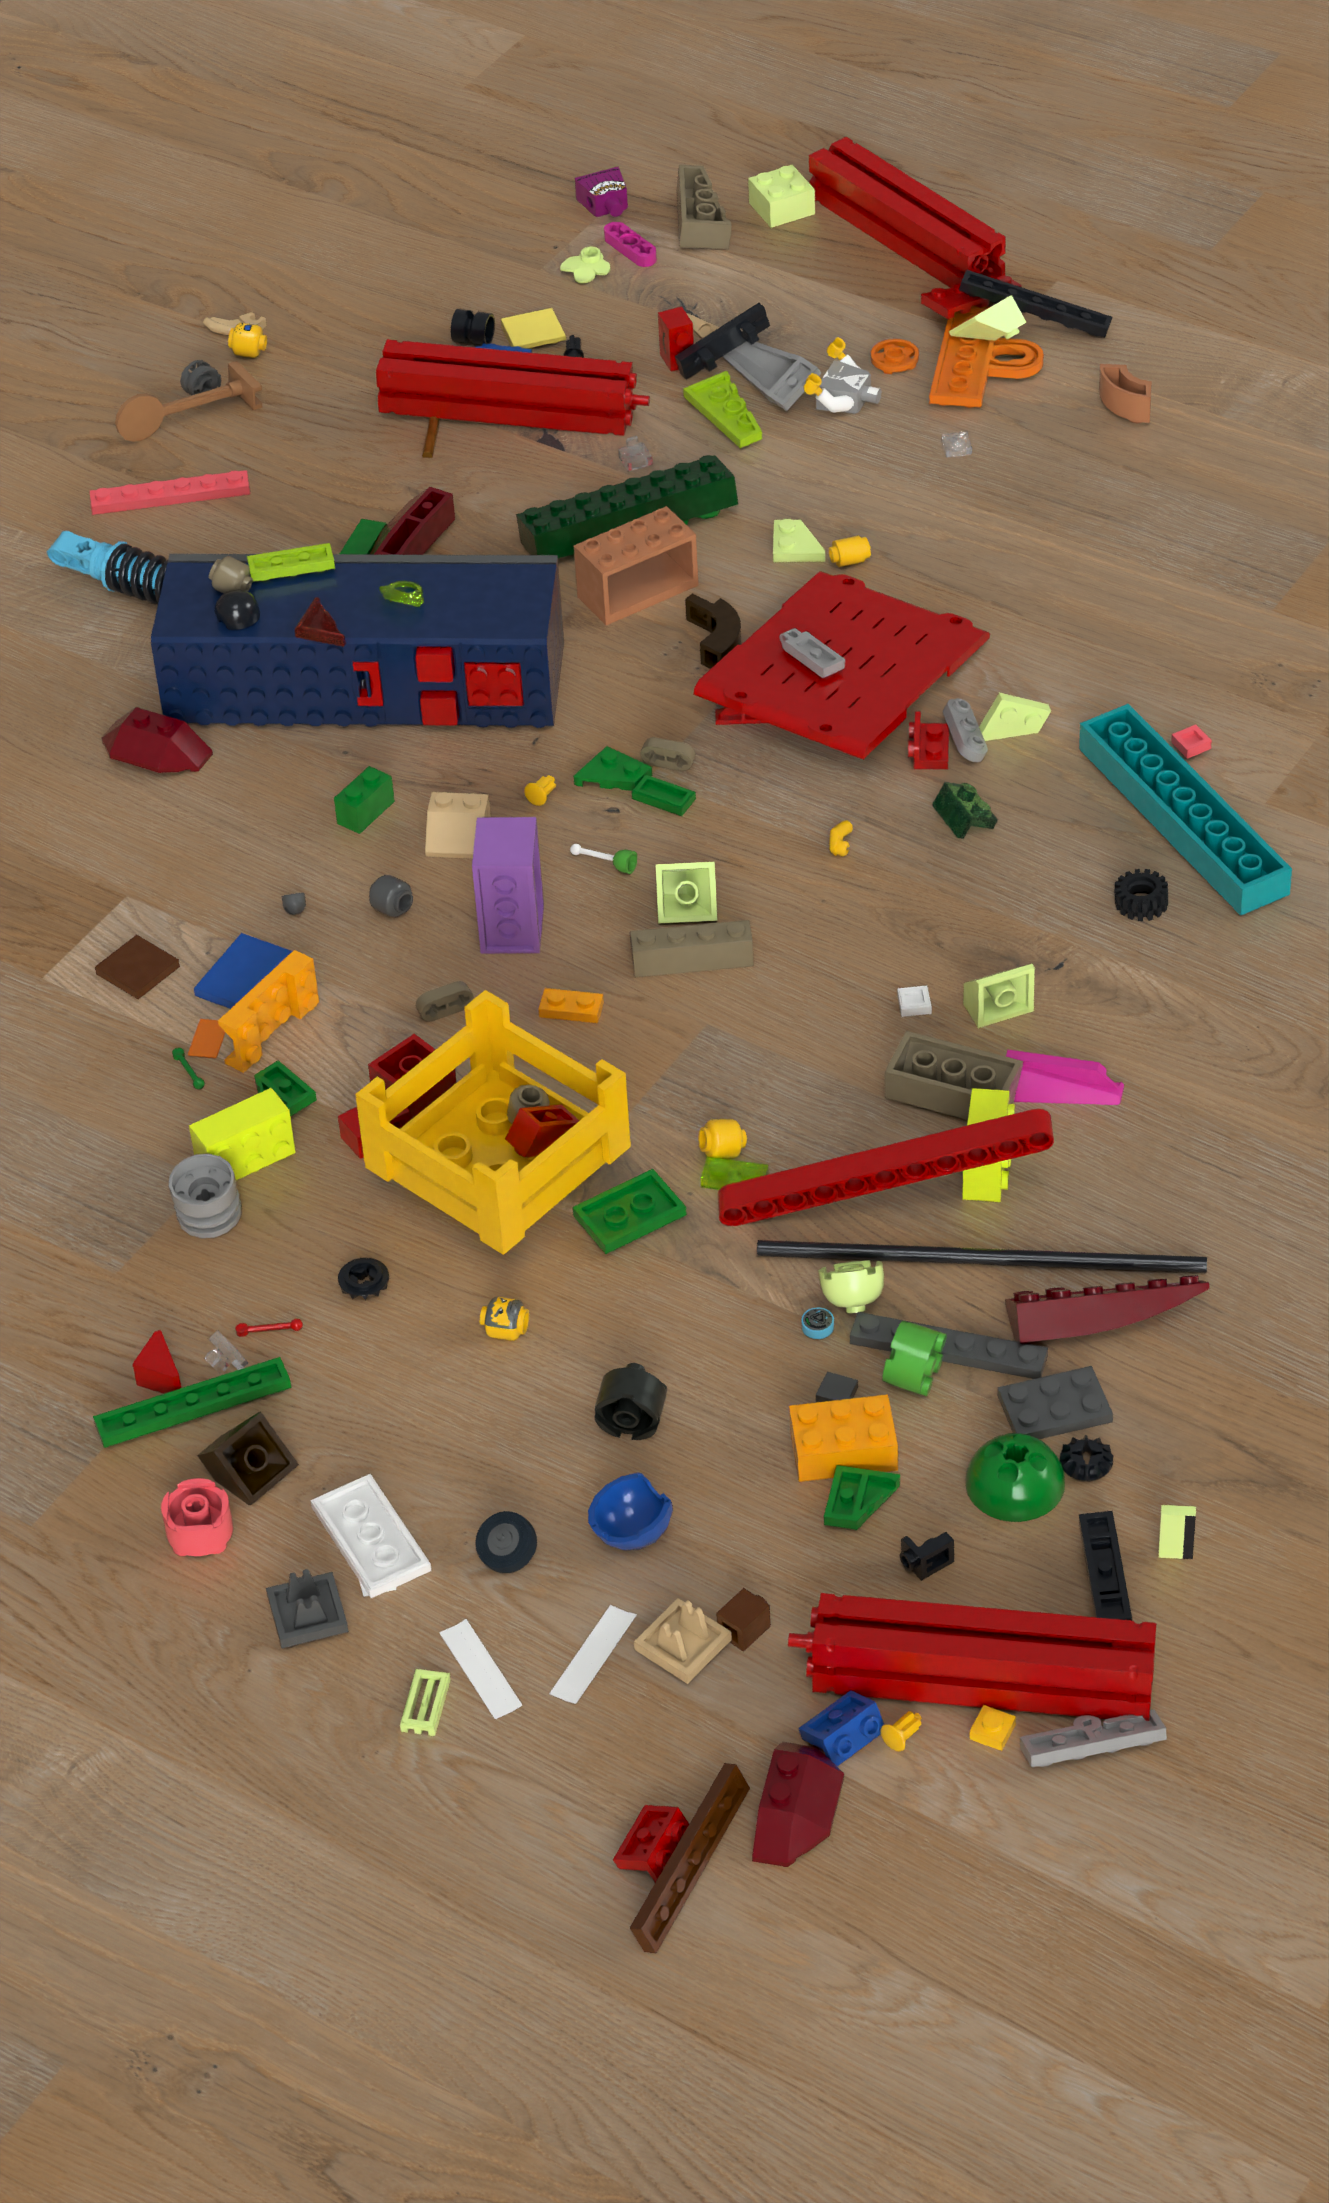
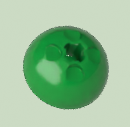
(1015, 1478)

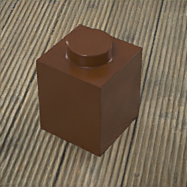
(745, 1617)

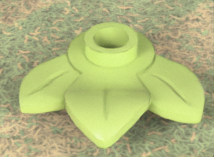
(586, 265)

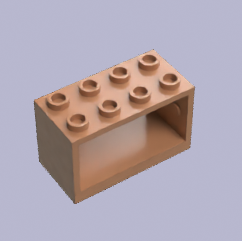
(636, 565)

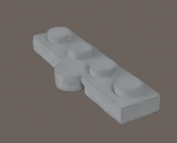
(1090, 1738)

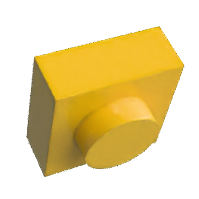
(992, 1727)

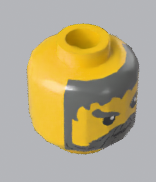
(504, 1318)

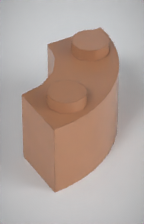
(1125, 393)

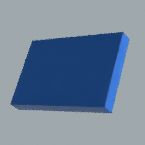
(239, 970)

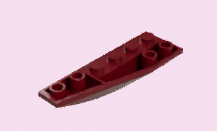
(417, 524)
(1094, 1309)

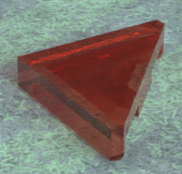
(319, 626)

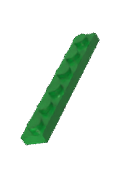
(192, 1402)

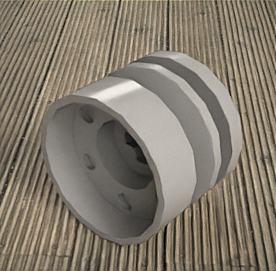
(205, 1195)

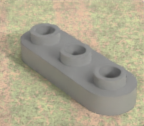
(965, 730)

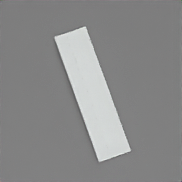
(592, 1654)
(481, 1669)

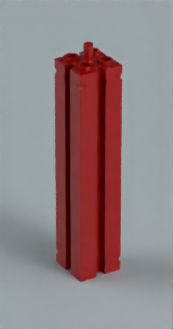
(904, 214)
(507, 387)
(980, 1656)

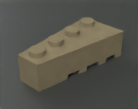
(699, 213)

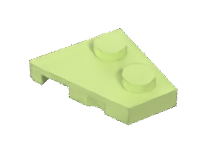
(795, 543)
(1013, 717)

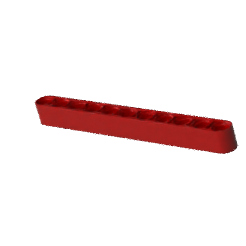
(885, 1167)

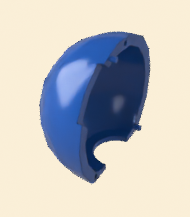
(629, 1513)

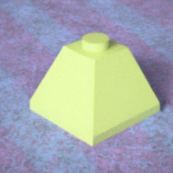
(993, 323)
(686, 892)
(1000, 995)

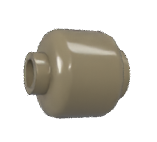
(230, 575)
(524, 1097)

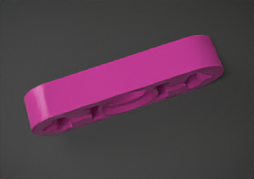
(640, 252)

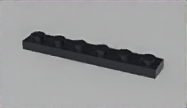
(1036, 303)

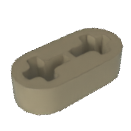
(668, 754)
(444, 1001)

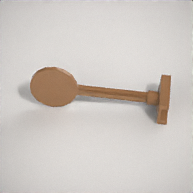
(144, 413)

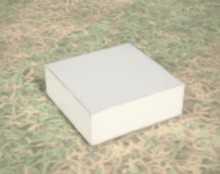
(914, 1001)

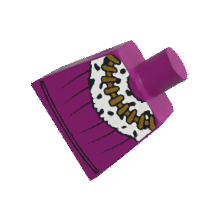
(602, 192)

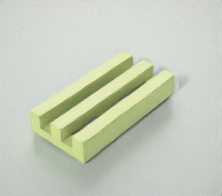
(420, 1724)

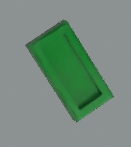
(663, 795)

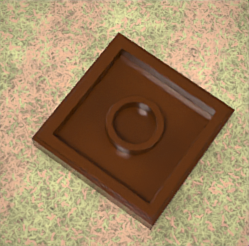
(137, 966)

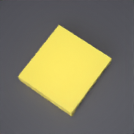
(533, 329)

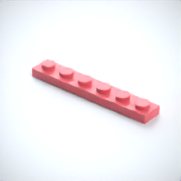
(169, 492)

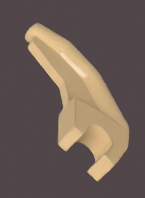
(223, 326)

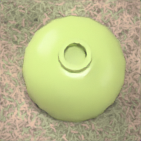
(852, 1284)

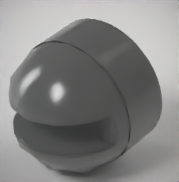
(294, 903)

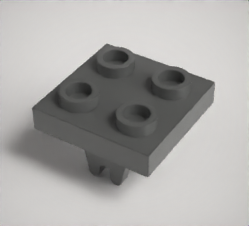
(306, 1608)

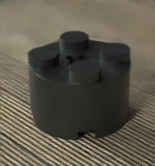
(630, 1402)

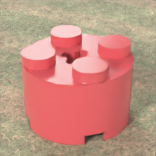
(197, 1518)

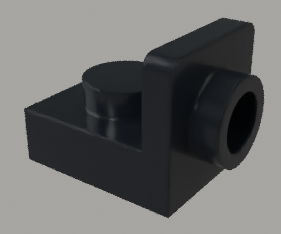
(928, 1558)

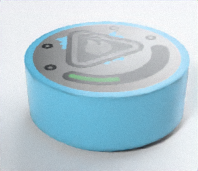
(817, 1323)

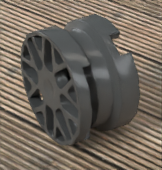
(200, 379)

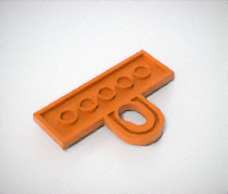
(968, 362)

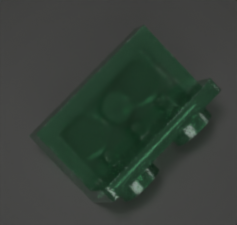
(963, 808)

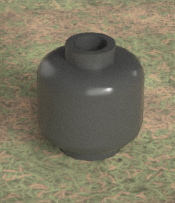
(390, 896)

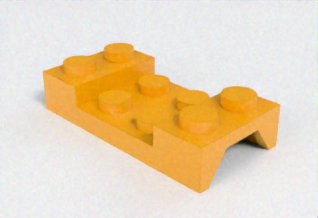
(282, 993)

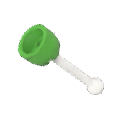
(623, 860)

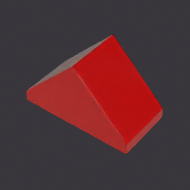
(155, 1366)

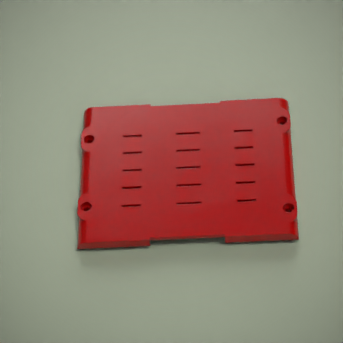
(876, 701)

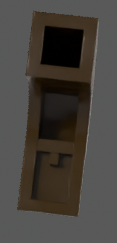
(720, 621)

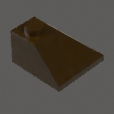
(248, 1459)

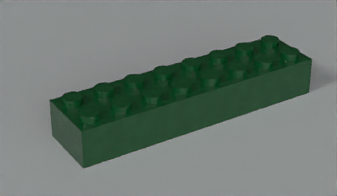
(685, 489)

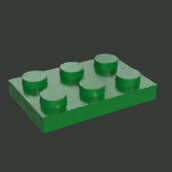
(629, 1211)

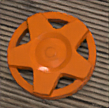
(894, 357)

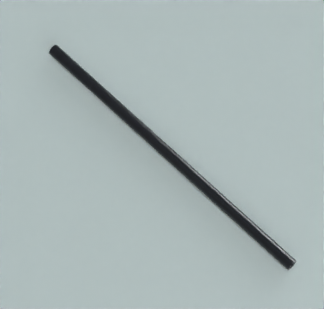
(982, 1256)

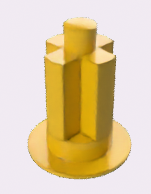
(537, 792)
(900, 1731)

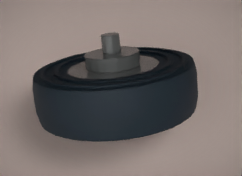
(506, 1542)

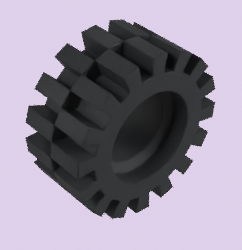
(1141, 906)

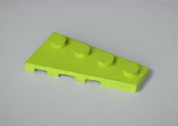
(721, 404)

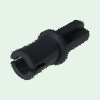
(573, 347)

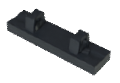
(722, 341)
(1104, 1566)

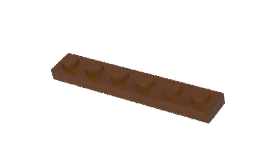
(689, 1858)

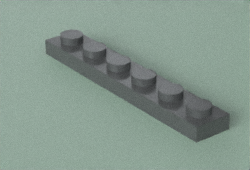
(959, 1348)

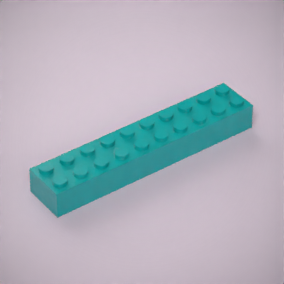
(1185, 809)

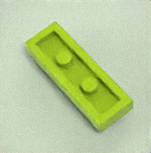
(291, 562)

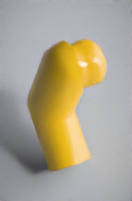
(837, 834)

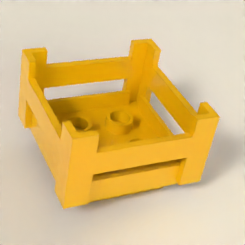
(457, 1145)

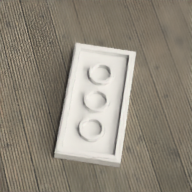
(370, 1535)

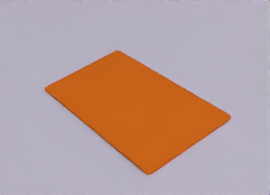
(207, 1039)

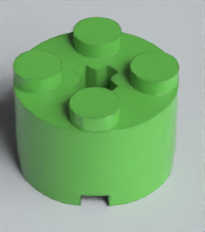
(914, 1357)

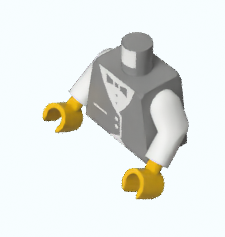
(844, 385)

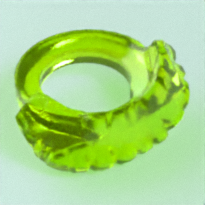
(413, 598)

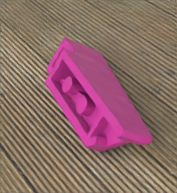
(1064, 1081)

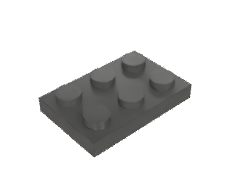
(1055, 1404)

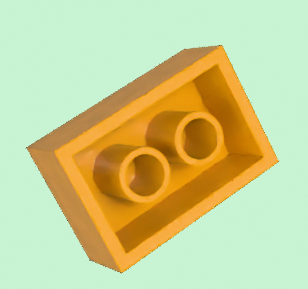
(843, 1434)

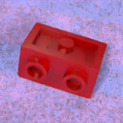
(929, 745)
(652, 1840)

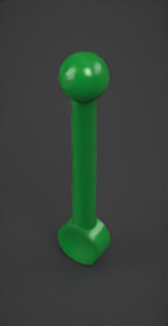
(178, 1054)

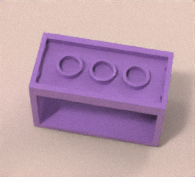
(508, 885)

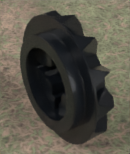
(358, 1270)
(1074, 1464)

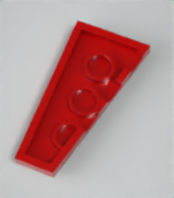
(952, 300)

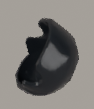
(237, 609)

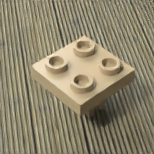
(682, 1640)

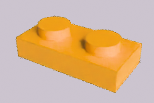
(571, 1005)

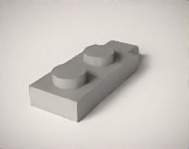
(812, 652)

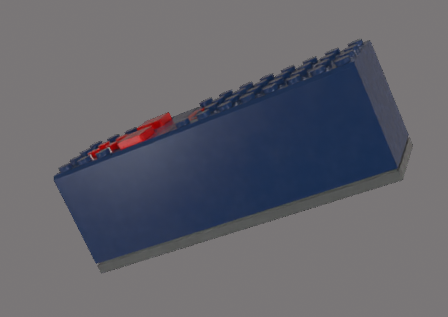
(469, 655)

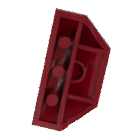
(155, 742)
(796, 1804)

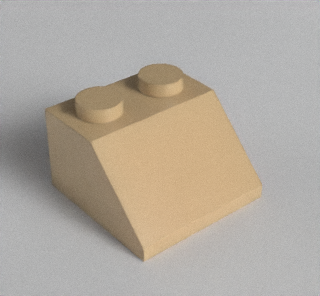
(453, 823)

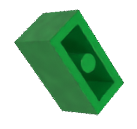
(364, 799)

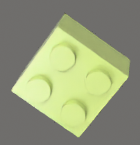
(781, 196)

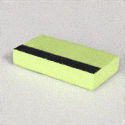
(1177, 1531)

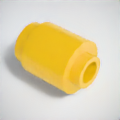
(849, 551)

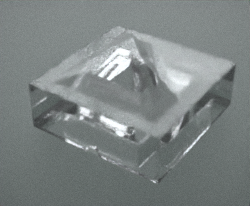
(956, 444)

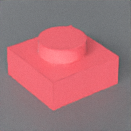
(1191, 741)

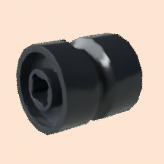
(477, 327)

